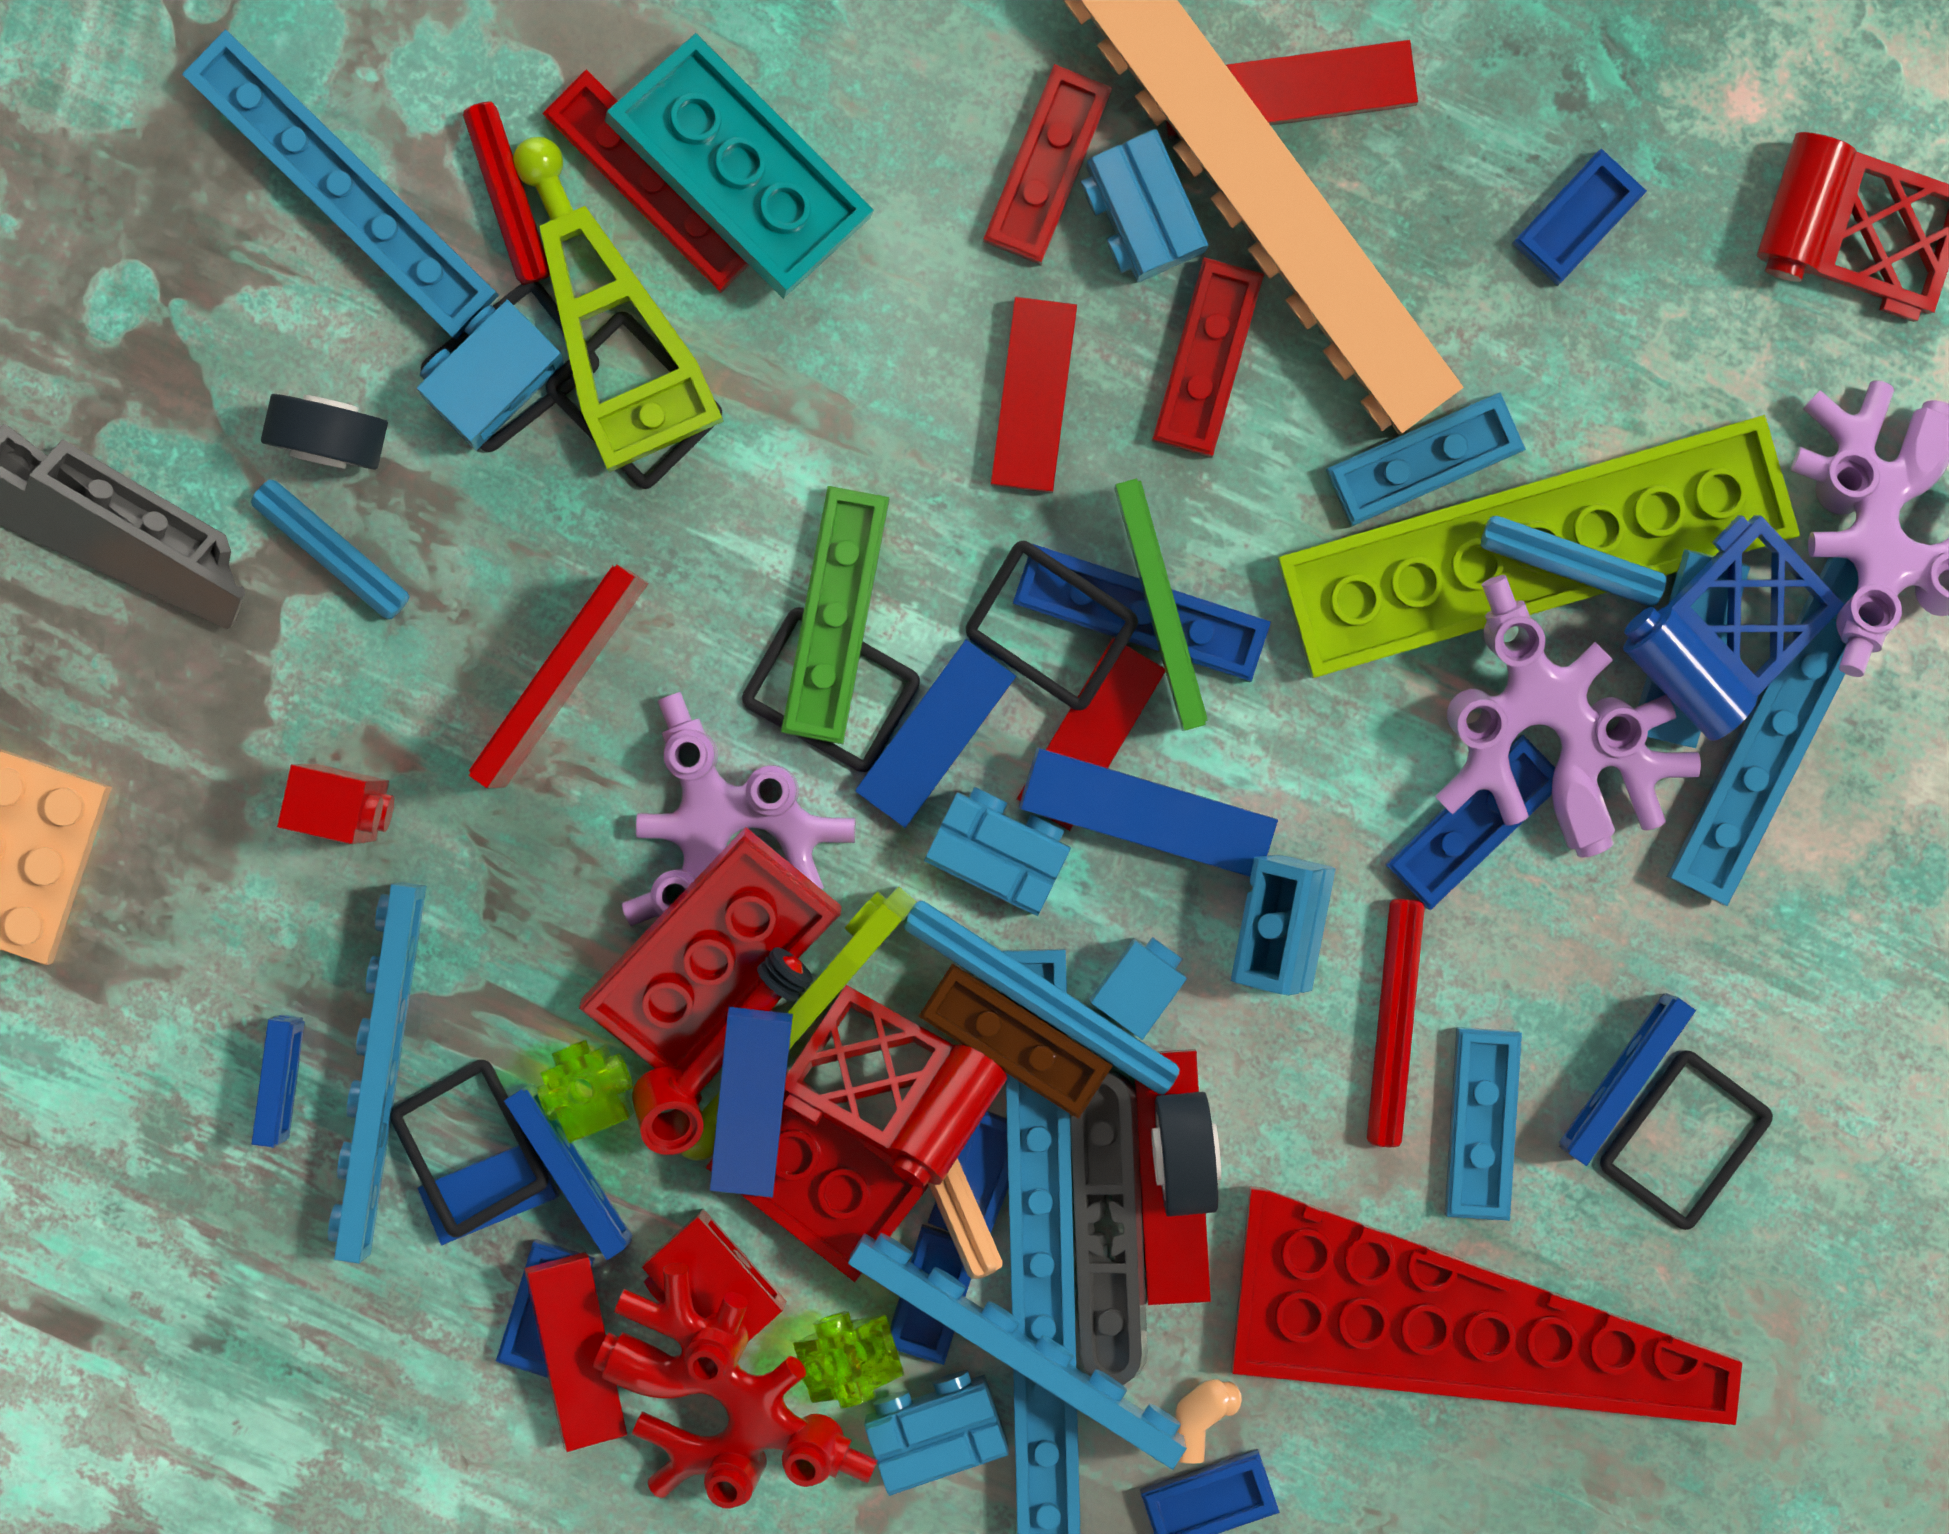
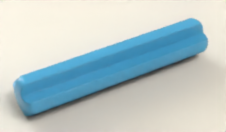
(330, 549)
(1573, 561)

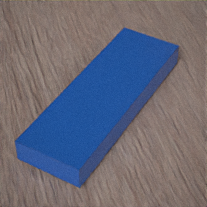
(935, 733)
(1460, 841)
(1626, 1078)
(750, 1101)
(570, 1172)

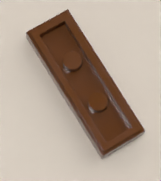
(1016, 1040)

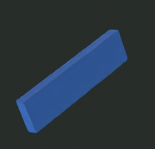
(1213, 633)
(1146, 812)

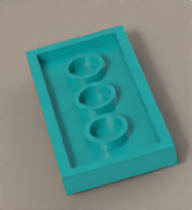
(738, 165)

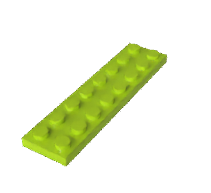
(1426, 573)

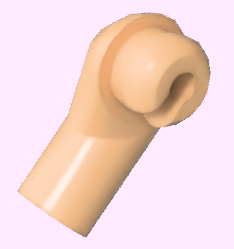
(1201, 1410)

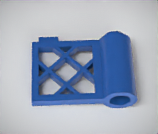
(1694, 663)

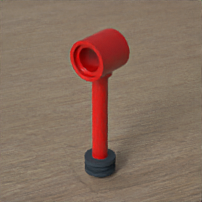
(679, 1090)

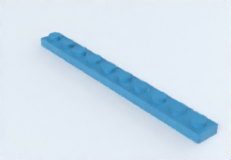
(1042, 1287)

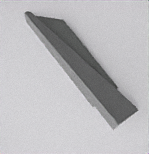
(116, 527)

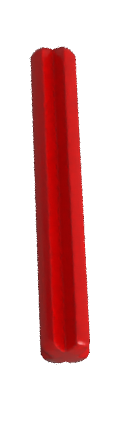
(1395, 1023)

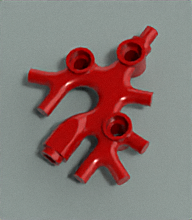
(754, 1403)

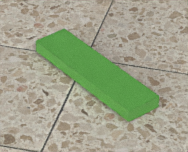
(1161, 604)
(835, 615)

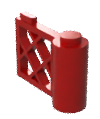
(1813, 216)
(936, 1112)

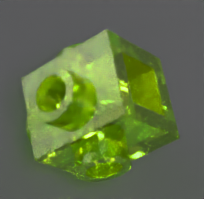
(576, 1111)
(848, 1358)

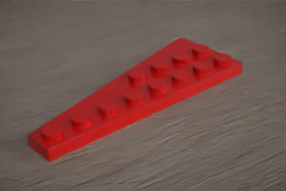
(1390, 1314)

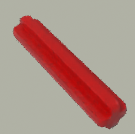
(506, 192)

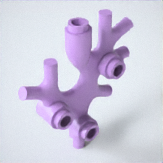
(1876, 492)
(1558, 699)
(717, 810)

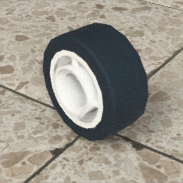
(324, 431)
(1186, 1154)

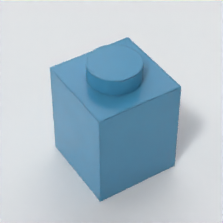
(1140, 986)

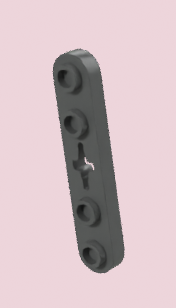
(1110, 1290)

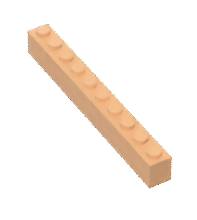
(1276, 204)

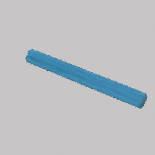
(1041, 997)

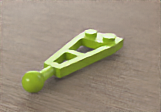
(649, 414)
(869, 930)

